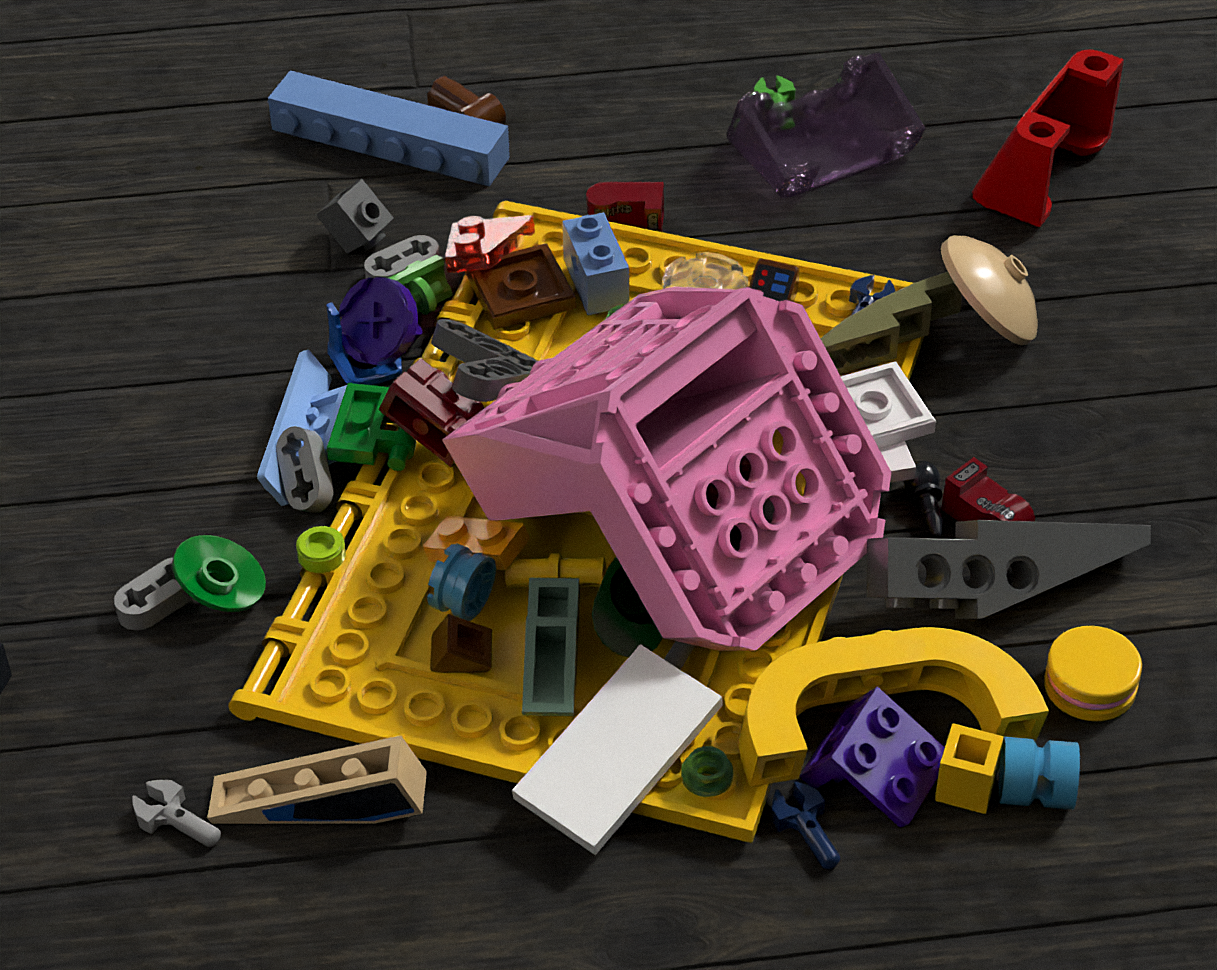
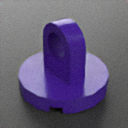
(378, 321)

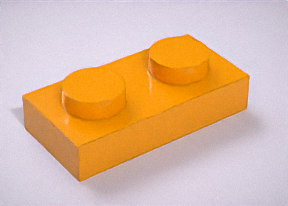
(491, 537)

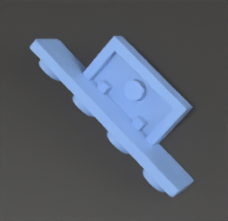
(306, 406)

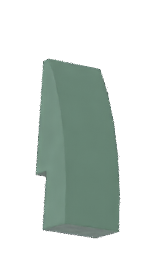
(551, 647)

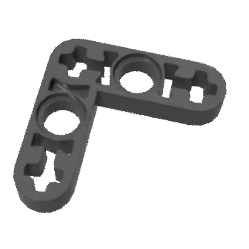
(487, 361)

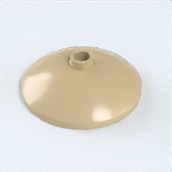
(993, 286)

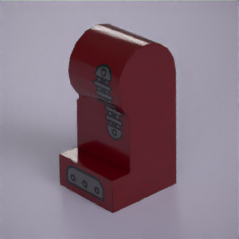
(628, 203)
(974, 496)

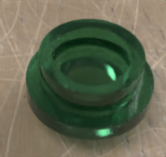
(707, 761)

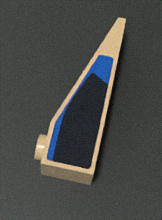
(332, 787)

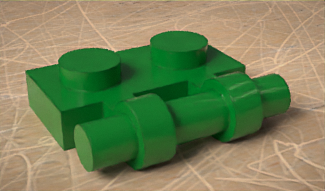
(361, 430)

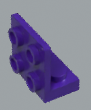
(880, 755)

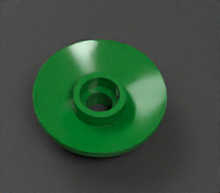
(218, 573)

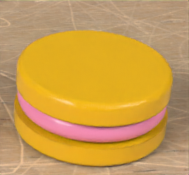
(1092, 673)

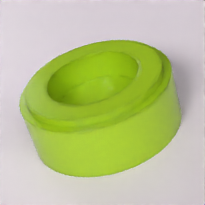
(320, 549)

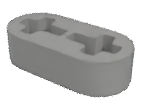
(396, 257)
(306, 469)
(154, 592)

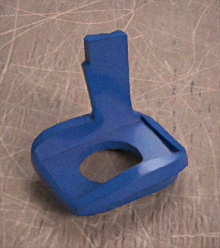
(351, 374)

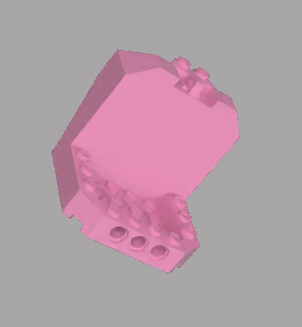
(657, 412)

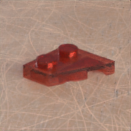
(482, 243)

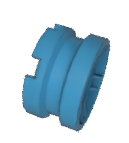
(462, 582)

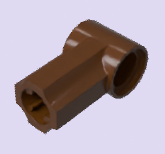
(454, 97)

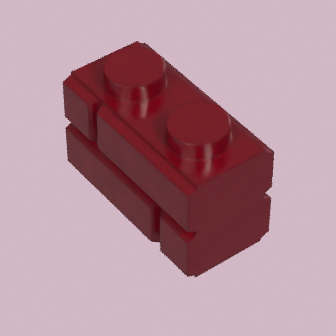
(428, 407)

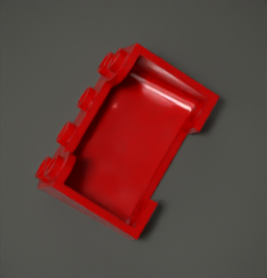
(1069, 114)

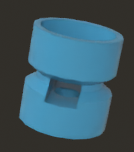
(1039, 773)

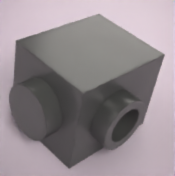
(355, 217)

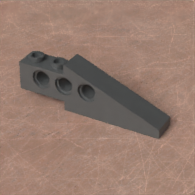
(1036, 551)

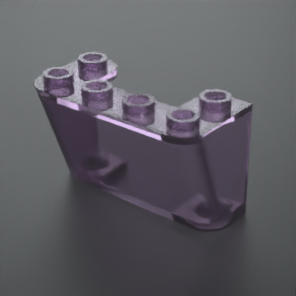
(835, 130)

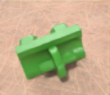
(426, 283)

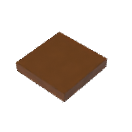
(522, 287)

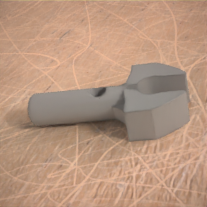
(172, 795)

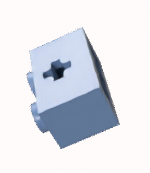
(595, 263)

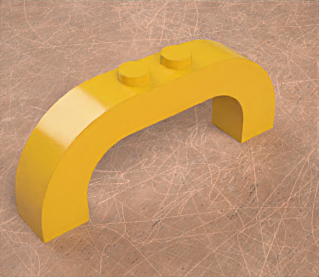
(895, 661)

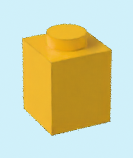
(969, 768)

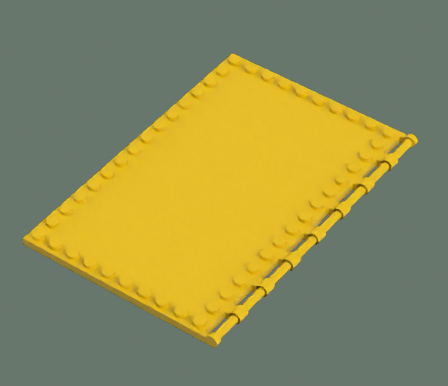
(367, 648)

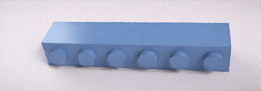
(389, 128)

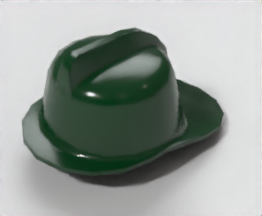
(621, 615)

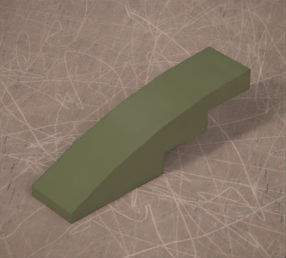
(899, 317)

